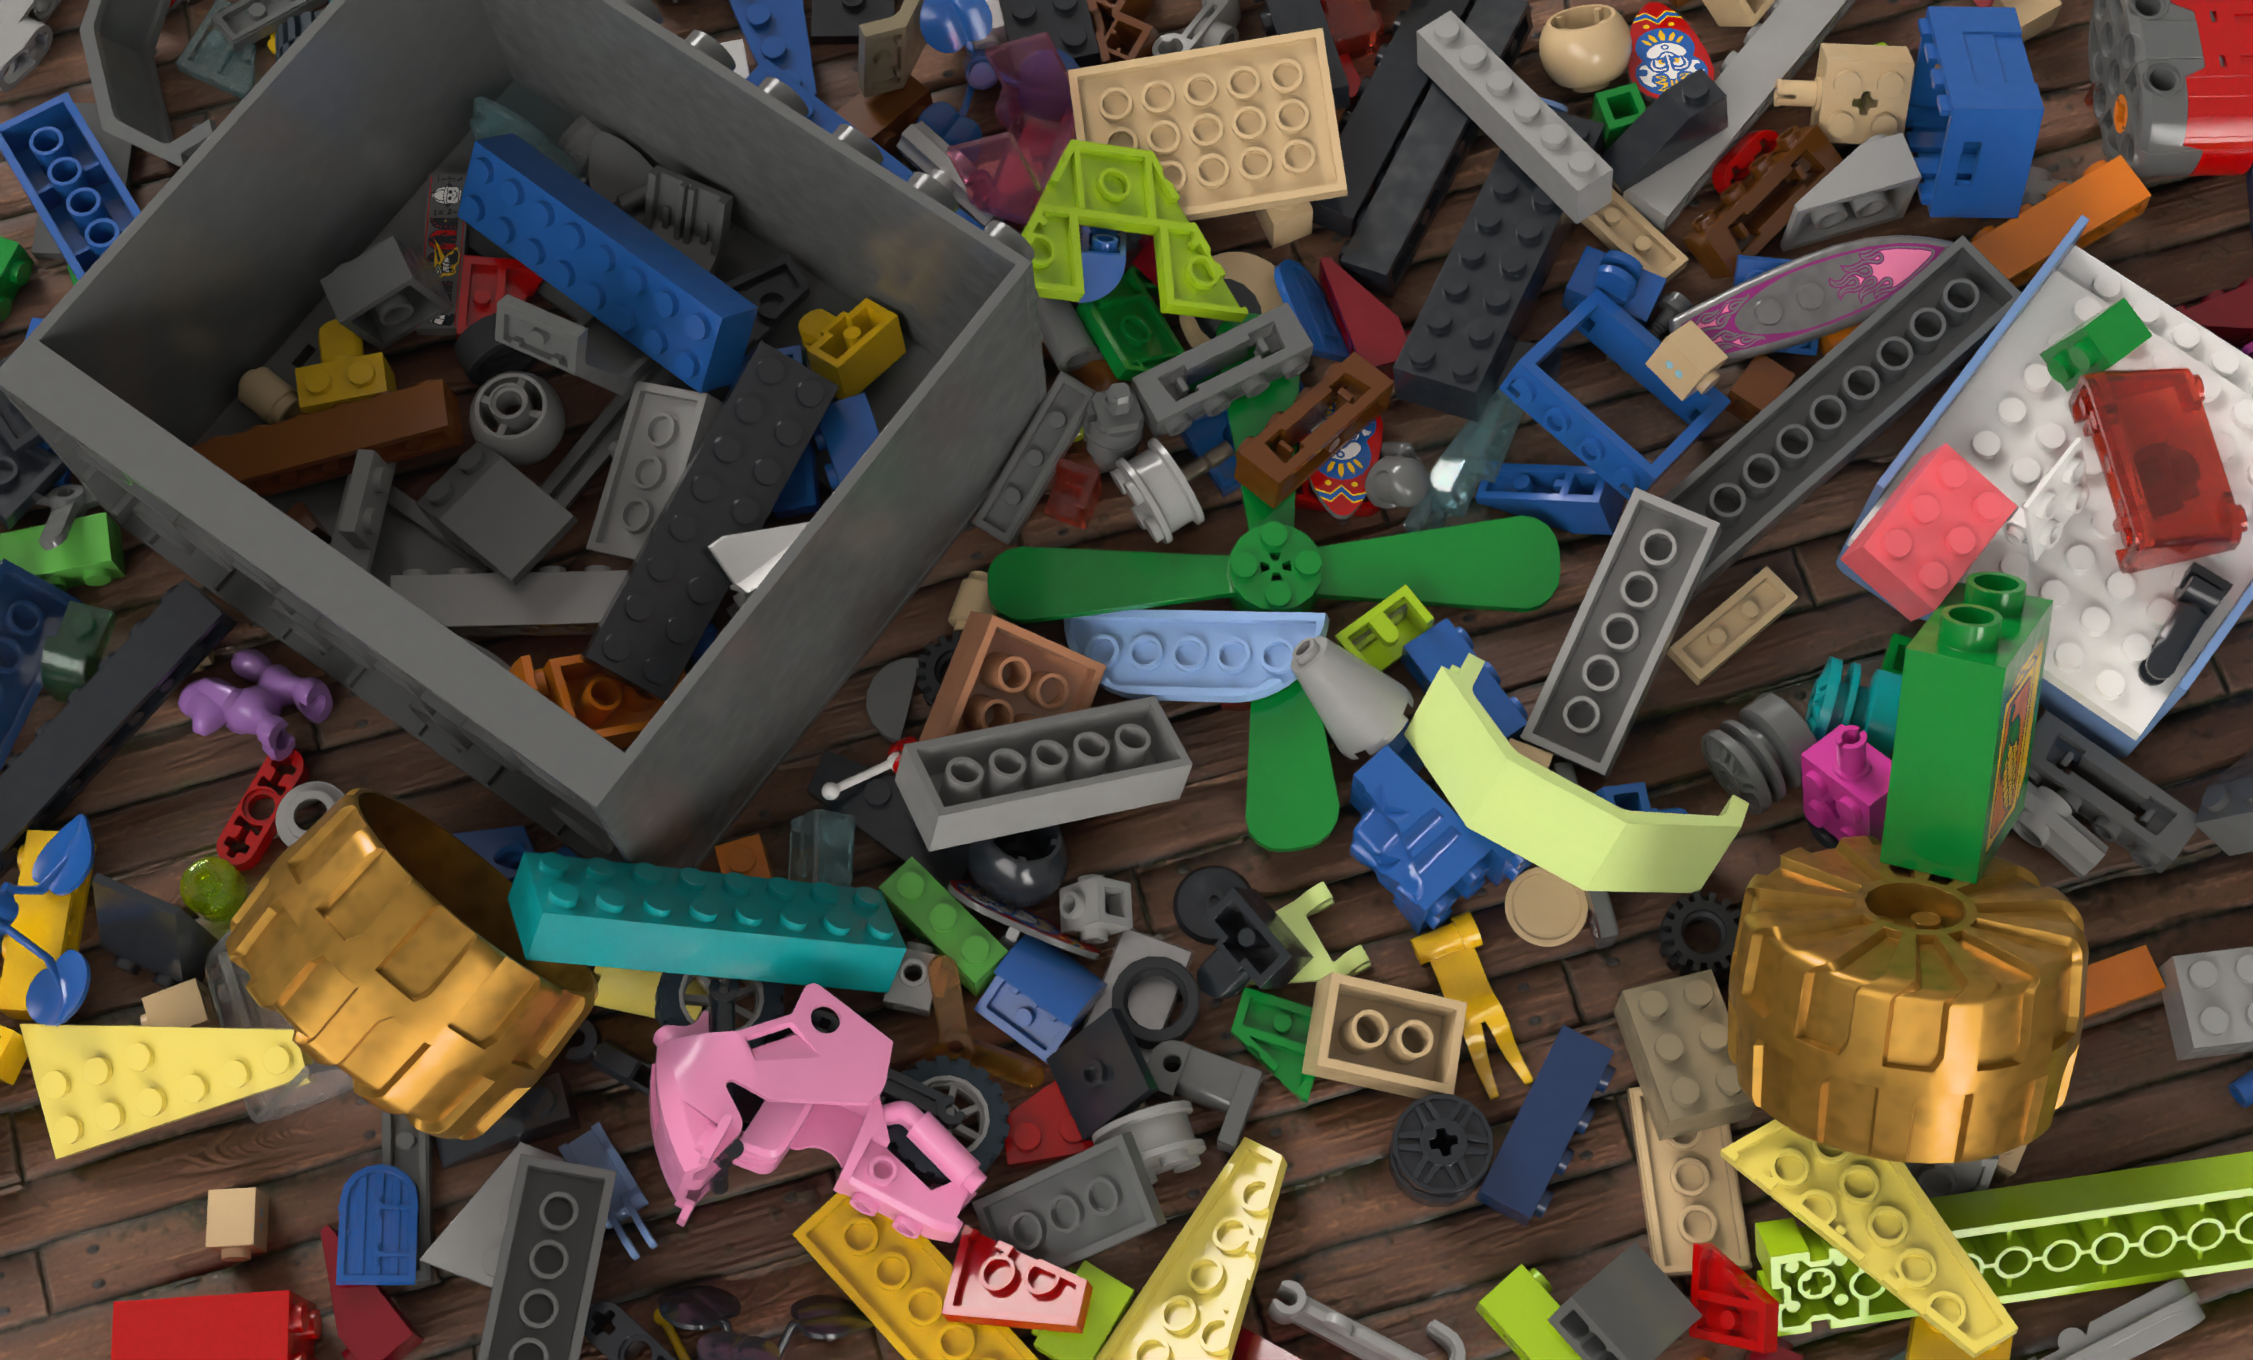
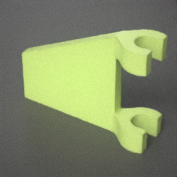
(1295, 917)

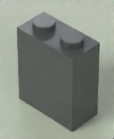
(1625, 1311)

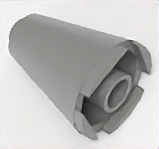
(1350, 696)

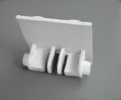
(2051, 503)

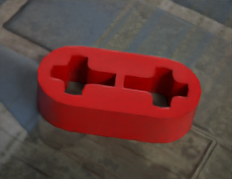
(1741, 157)

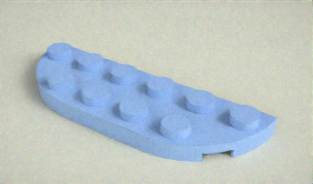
(1194, 651)

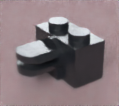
(1250, 946)

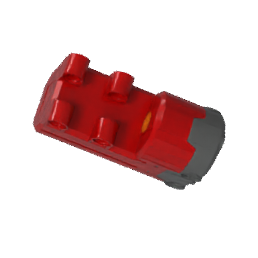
(2174, 84)

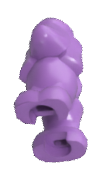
(258, 708)

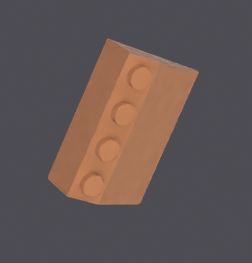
(1008, 678)

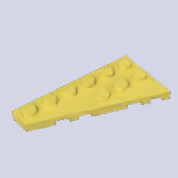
(135, 1078)
(1881, 1224)
(1206, 1277)

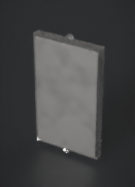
(1151, 998)

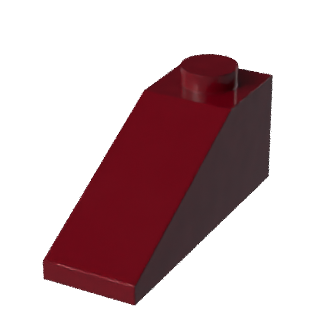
(1362, 319)
(366, 1315)

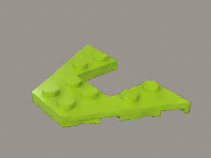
(1126, 193)

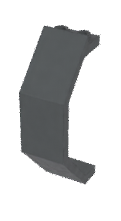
(119, 54)
(678, 211)

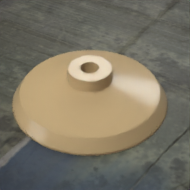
(1545, 908)

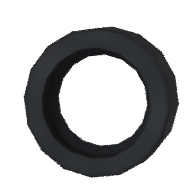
(484, 357)
(1171, 970)

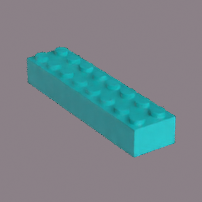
(703, 923)

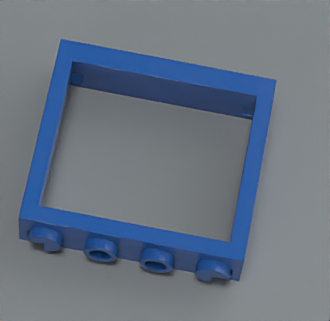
(1580, 429)

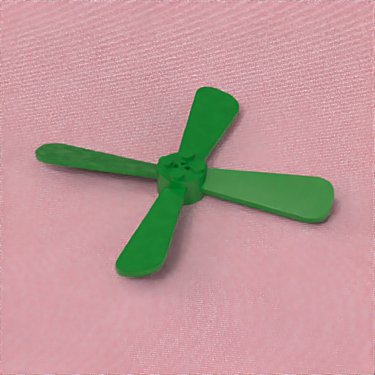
(1290, 776)

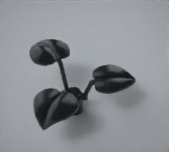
(707, 1306)

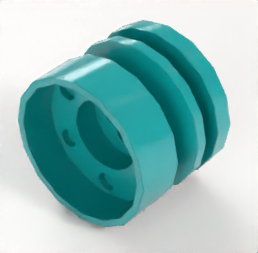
(1849, 703)

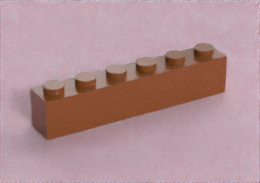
(326, 442)

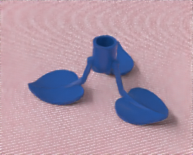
(947, 28)
(62, 868)

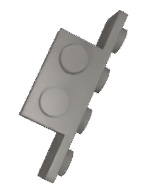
(363, 508)

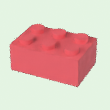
(1928, 532)

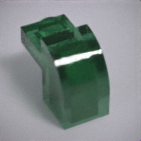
(76, 650)

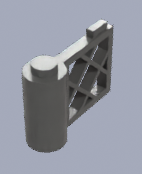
(1066, 335)

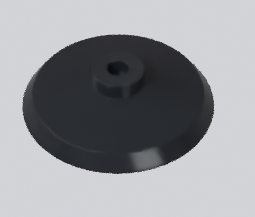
(1199, 894)

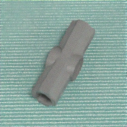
(2049, 824)

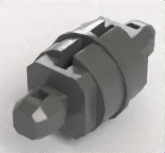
(1113, 426)

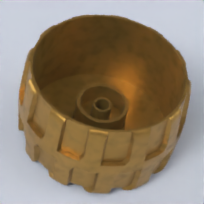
(406, 967)
(1906, 1004)

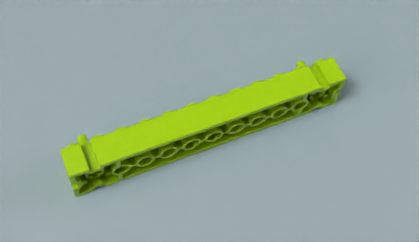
(2038, 1240)

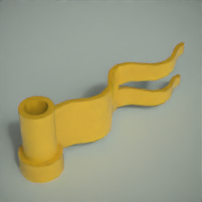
(1463, 979)

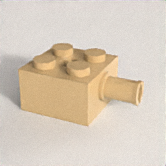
(1838, 89)

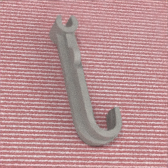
(2133, 1326)
(1350, 1334)

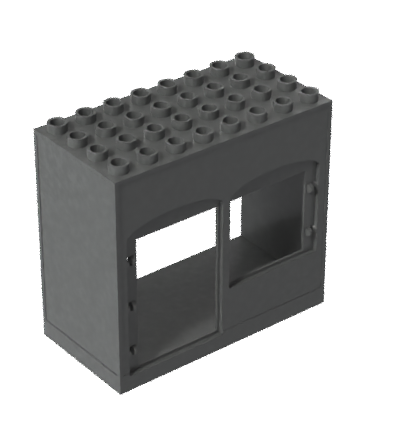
(341, 157)

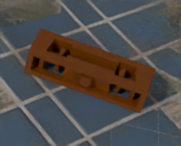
(1801, 156)
(1267, 461)

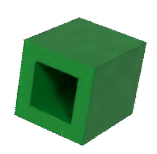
(1617, 110)

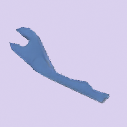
(597, 1151)

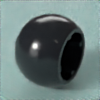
(1020, 866)

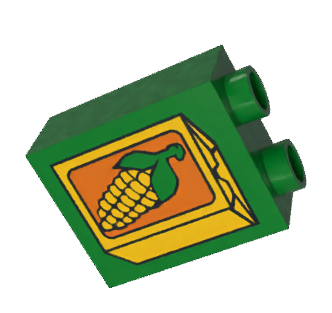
(1966, 727)

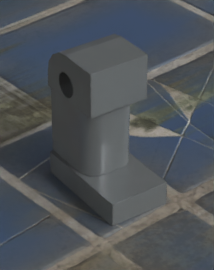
(1208, 1082)

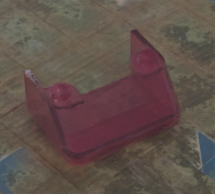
(1012, 168)

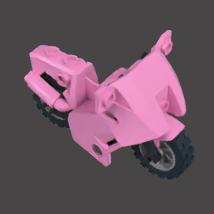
(746, 1102)

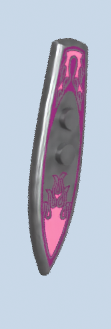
(1811, 295)

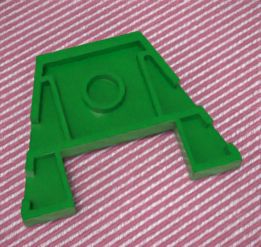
(1131, 328)

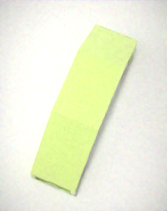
(1549, 815)

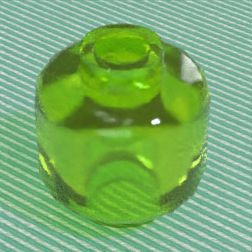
(213, 889)

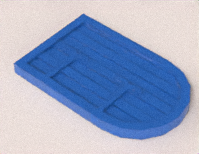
(1311, 308)
(377, 1228)

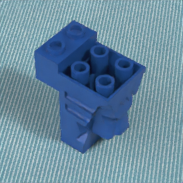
(1421, 843)

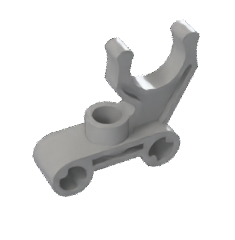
(1211, 27)

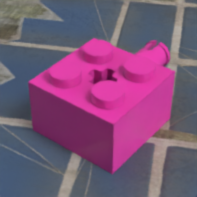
(1846, 784)

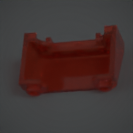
(2159, 465)

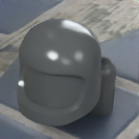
(1397, 477)

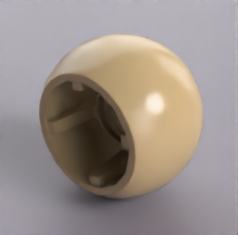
(1585, 47)

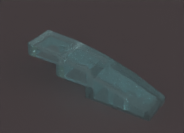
(1470, 458)

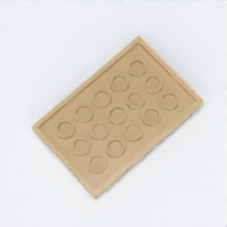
(1226, 121)

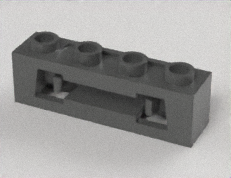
(1280, 351)
(2153, 838)

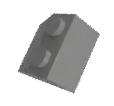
(1859, 193)

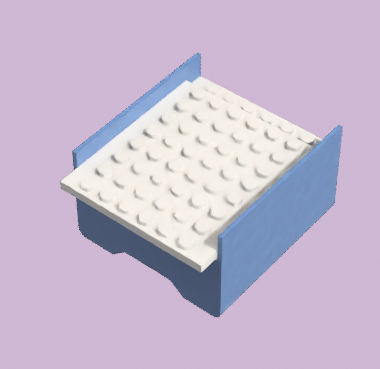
(2018, 424)

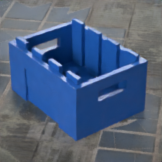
(1978, 115)

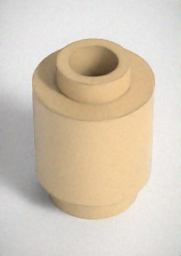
(268, 395)
(970, 597)

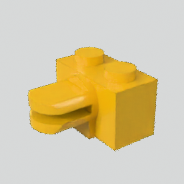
(853, 345)
(343, 371)

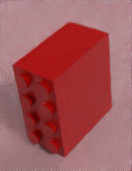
(217, 1327)

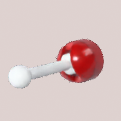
(832, 790)

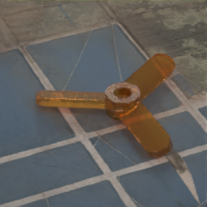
(953, 1026)

